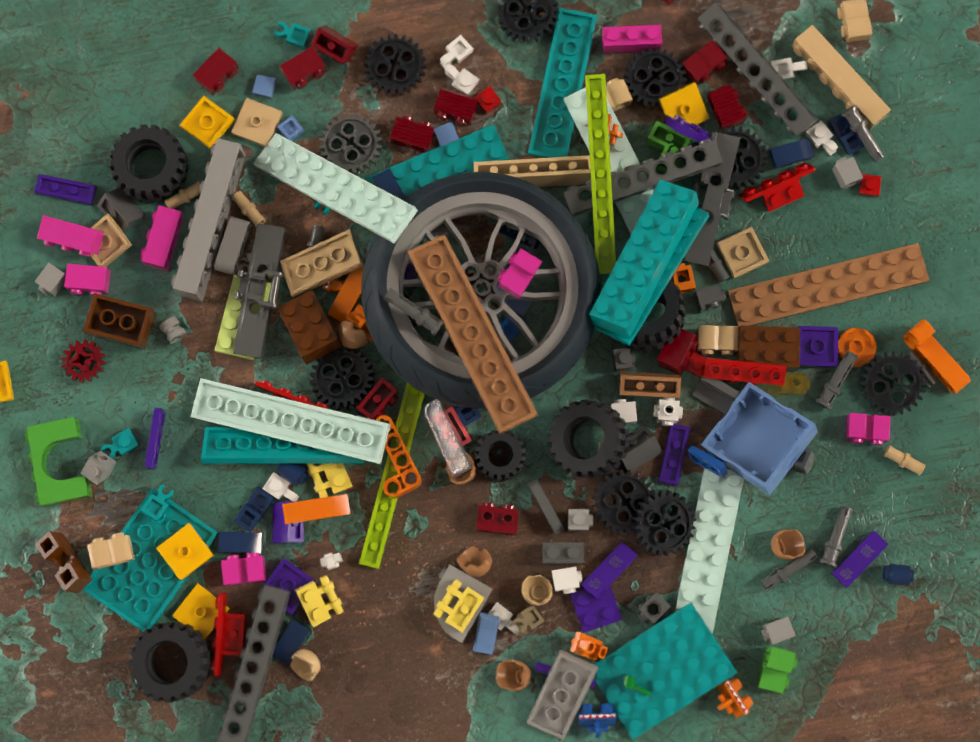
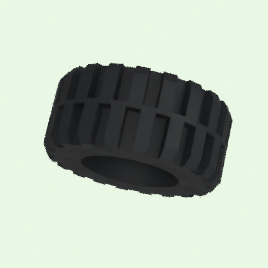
(137, 142)
(667, 326)
(564, 432)
(145, 671)

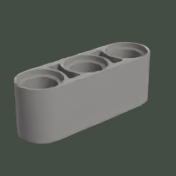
(232, 246)

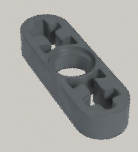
(545, 507)

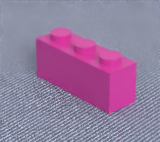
(631, 39)
(70, 236)
(162, 238)

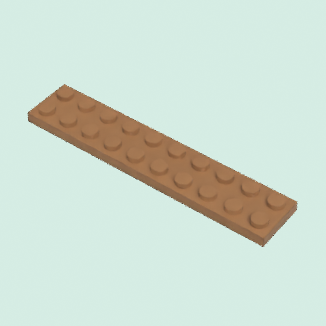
(828, 286)
(472, 334)

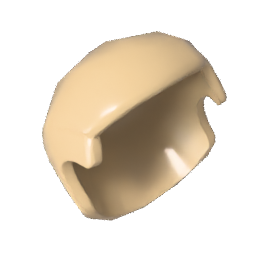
(536, 590)
(305, 664)

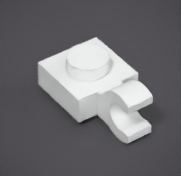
(457, 50)
(786, 67)
(463, 80)
(821, 136)
(279, 487)
(331, 560)
(505, 616)

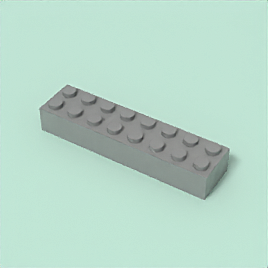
(209, 220)

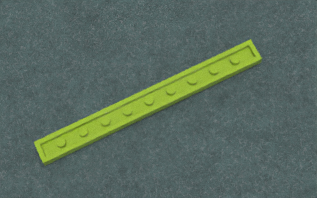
(600, 172)
(384, 505)

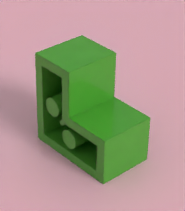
(667, 141)
(775, 668)

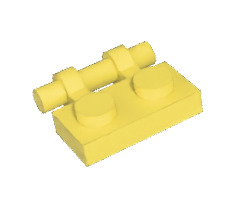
(336, 475)
(313, 603)
(464, 609)

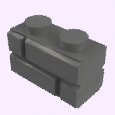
(563, 553)

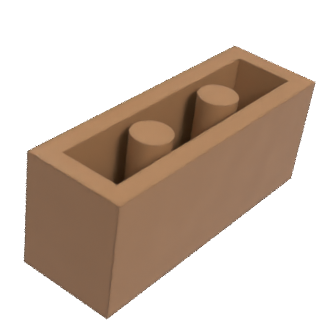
(649, 384)

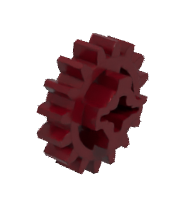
(75, 363)

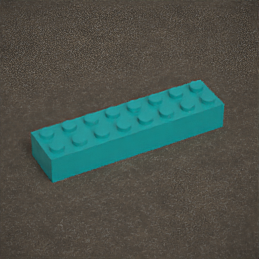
(644, 258)

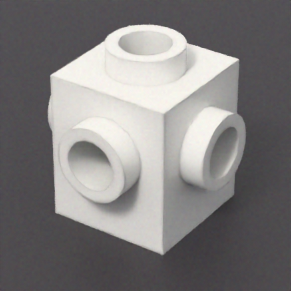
(665, 418)

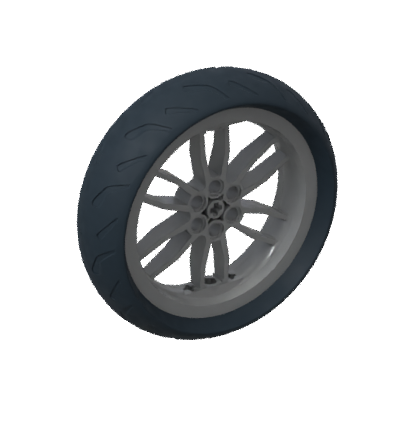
(521, 208)

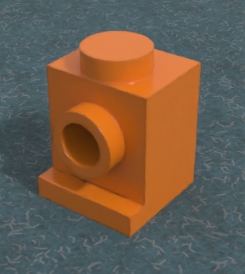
(686, 272)

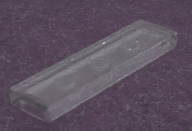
(446, 438)

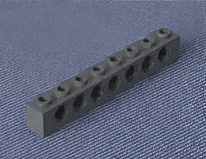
(767, 72)
(707, 147)
(257, 680)

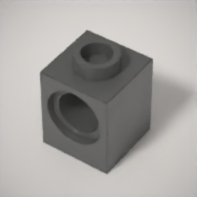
(804, 462)
(662, 606)

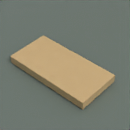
(321, 263)

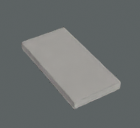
(562, 694)

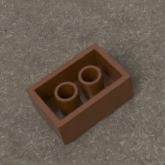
(119, 321)
(309, 327)
(770, 345)

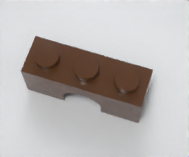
(72, 574)

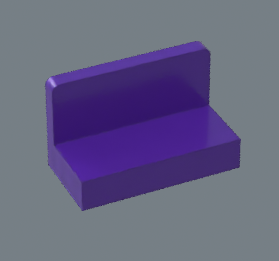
(286, 532)

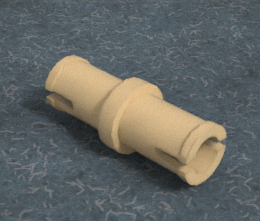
(183, 196)
(248, 208)
(904, 460)

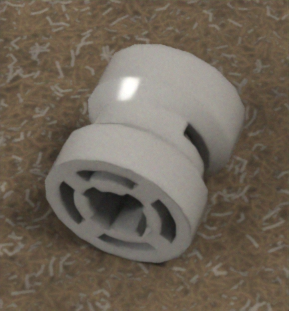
(172, 330)

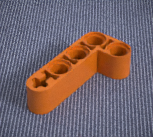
(936, 357)
(403, 471)

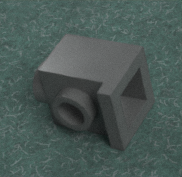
(709, 298)
(623, 360)

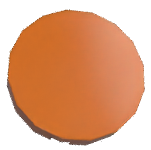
(858, 342)

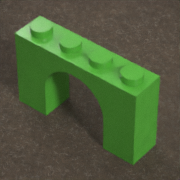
(41, 441)

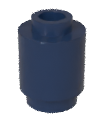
(292, 473)
(898, 574)

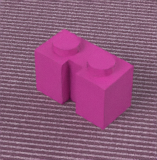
(519, 274)
(87, 279)
(867, 428)
(243, 570)

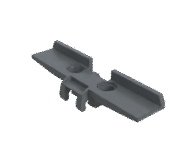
(716, 199)
(253, 327)

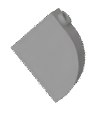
(447, 577)

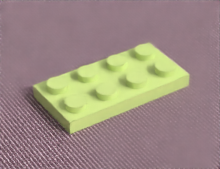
(228, 329)

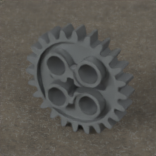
(361, 131)

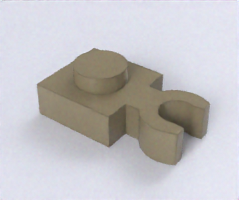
(527, 620)

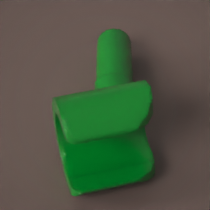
(629, 682)

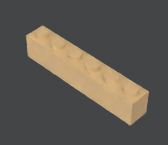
(839, 76)
(542, 171)

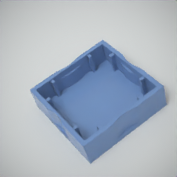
(760, 438)

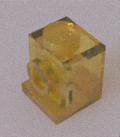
(790, 389)

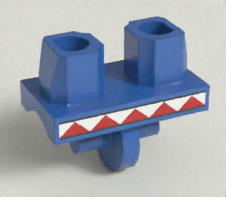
(596, 721)

